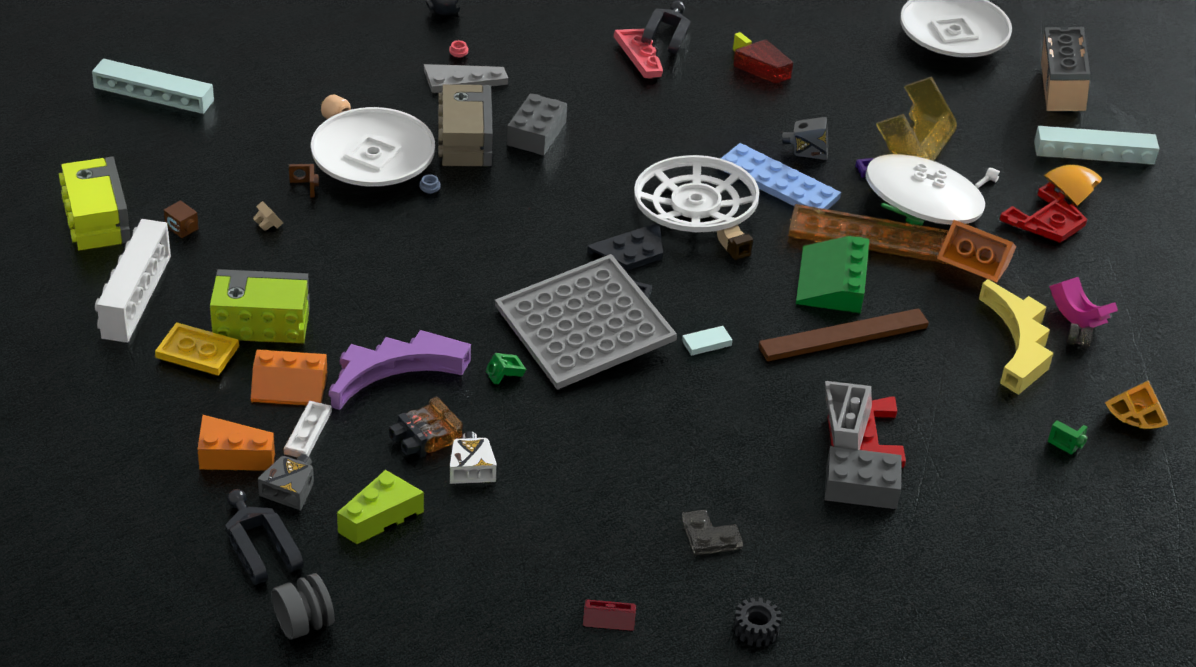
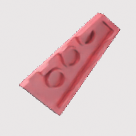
(640, 53)

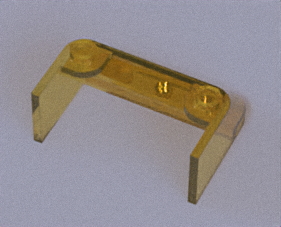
(932, 123)

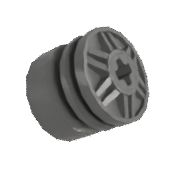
(303, 606)

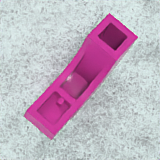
(1077, 307)

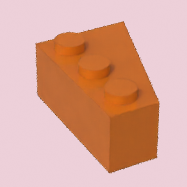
(234, 446)

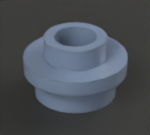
(429, 184)

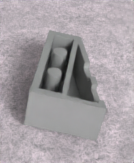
(848, 412)

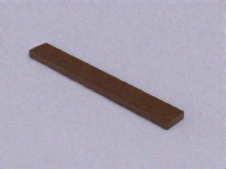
(843, 334)

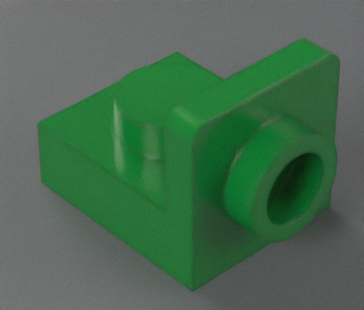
(504, 365)
(1067, 438)

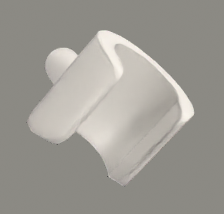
(991, 174)

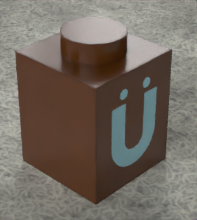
(181, 219)

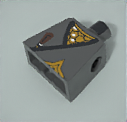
(809, 138)
(288, 481)

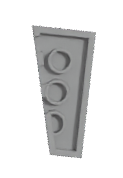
(463, 75)

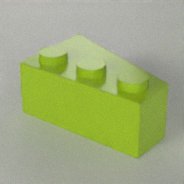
(378, 506)

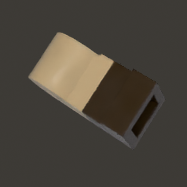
(733, 239)

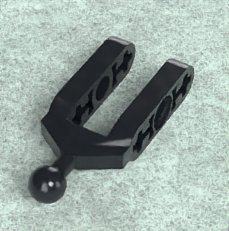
(672, 17)
(252, 517)

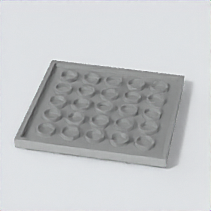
(585, 321)

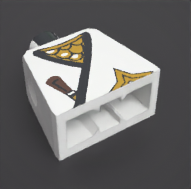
(472, 460)

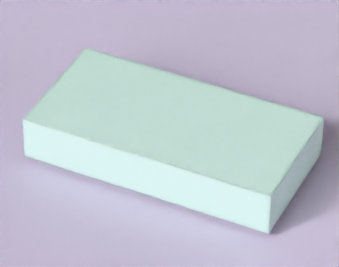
(707, 340)

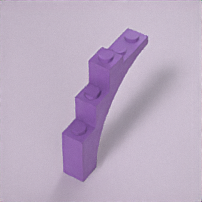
(393, 357)

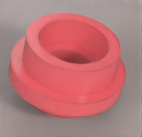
(458, 49)

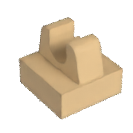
(267, 217)

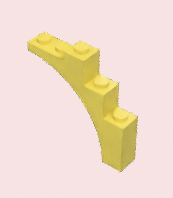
(1030, 337)

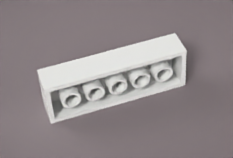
(133, 280)

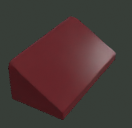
(609, 615)

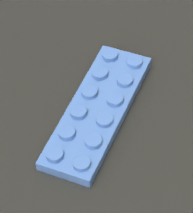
(782, 180)

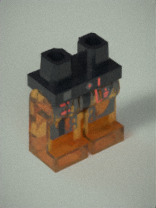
(426, 429)

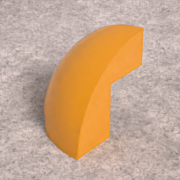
(1074, 181)
(1138, 407)

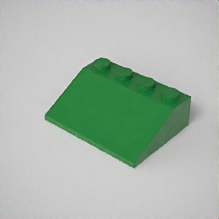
(834, 274)

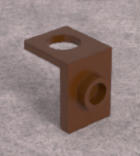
(309, 176)

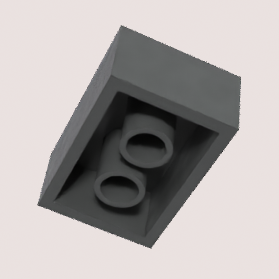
(536, 124)
(863, 477)

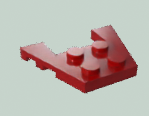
(1053, 221)
(880, 408)

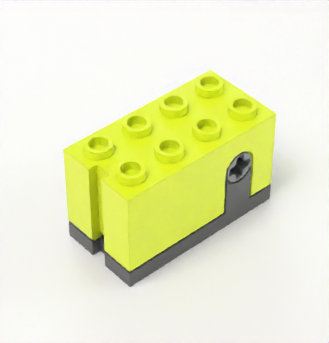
(94, 203)

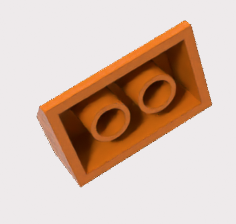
(976, 251)
(288, 377)

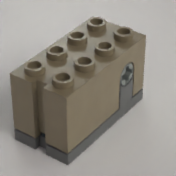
(465, 125)

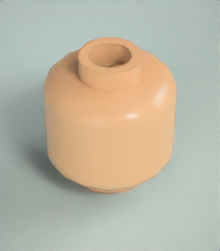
(334, 105)

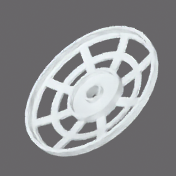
(696, 199)

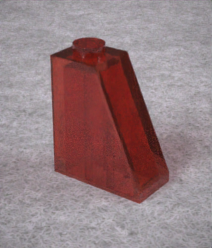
(764, 61)

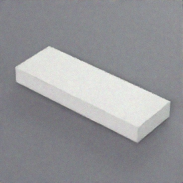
(307, 429)

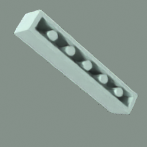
(153, 86)
(1096, 145)

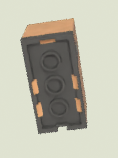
(1065, 69)

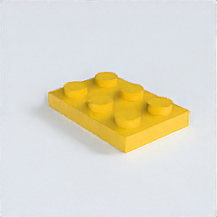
(197, 348)

